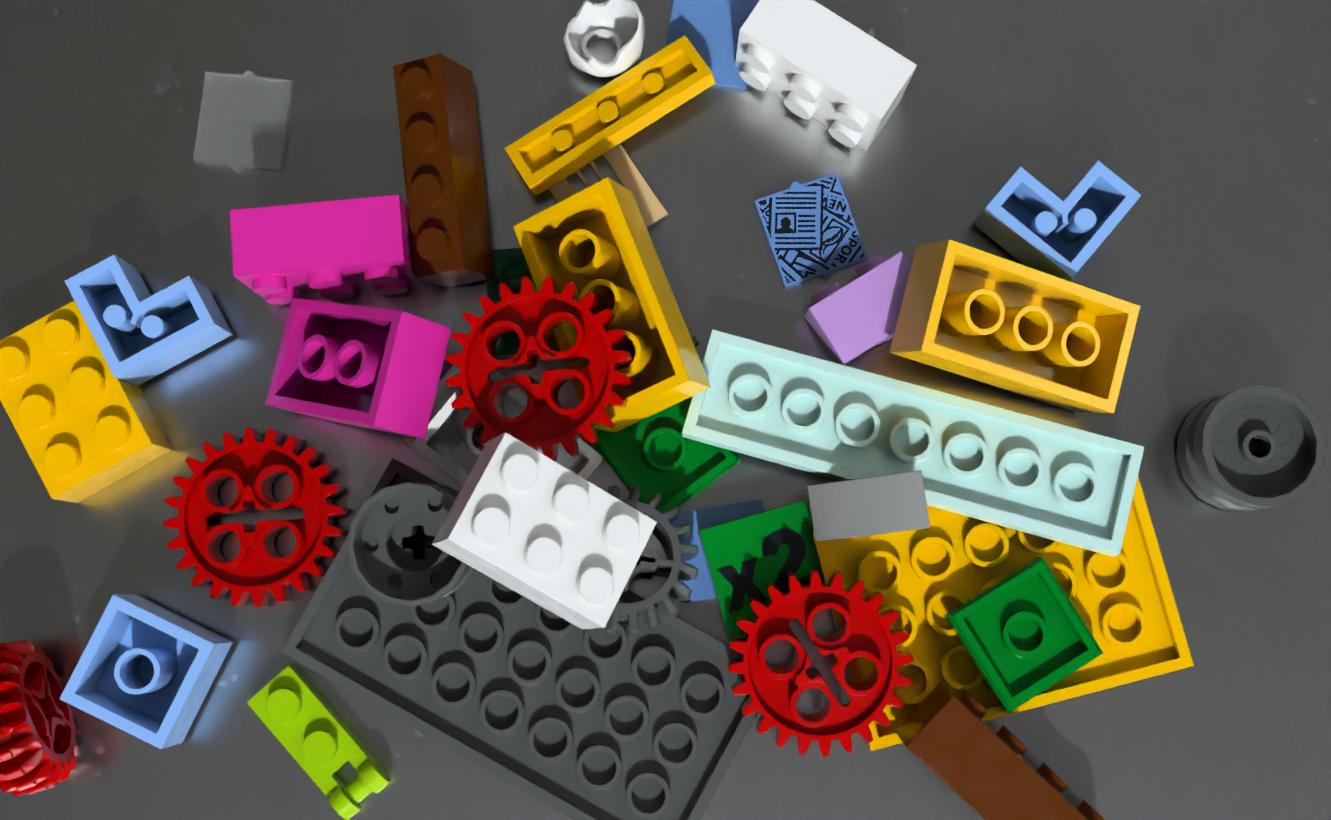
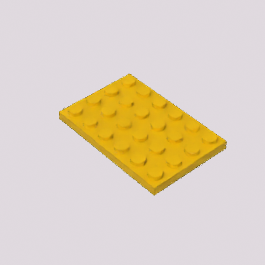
(937, 568)

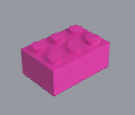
(323, 248)
(359, 366)

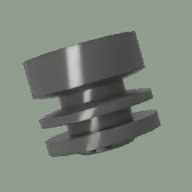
(384, 548)

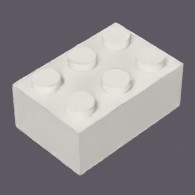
(822, 68)
(545, 532)

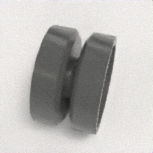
(1251, 448)

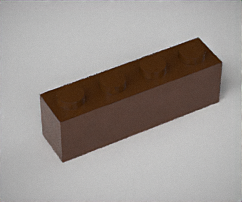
(443, 171)
(985, 764)

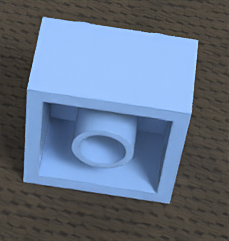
(146, 670)

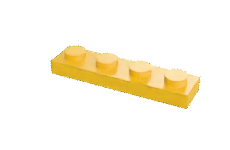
(610, 115)

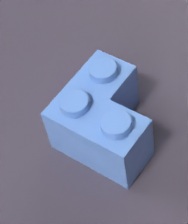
(1055, 232)
(142, 331)

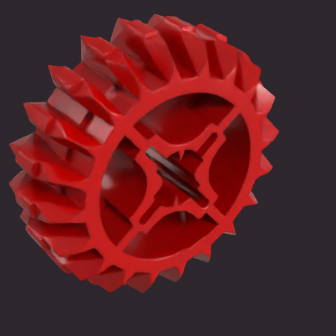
(34, 723)

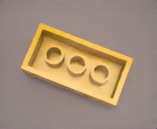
(607, 251)
(1014, 327)

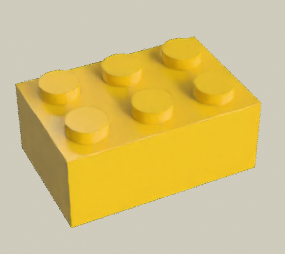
(71, 409)

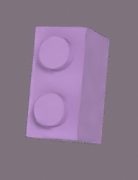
(862, 313)

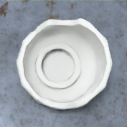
(605, 37)

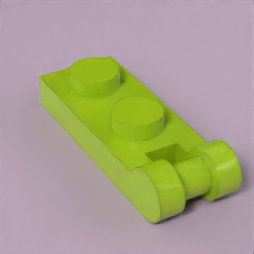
(318, 740)

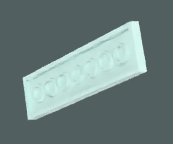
(869, 425)

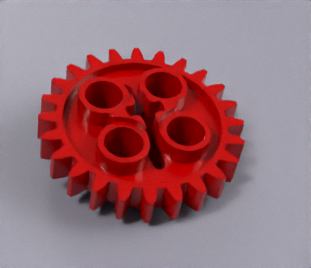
(534, 319)
(258, 564)
(861, 635)

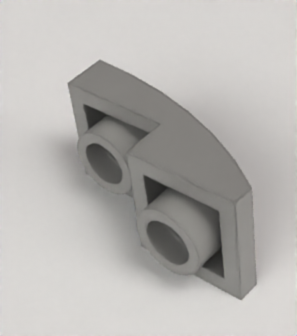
(869, 506)

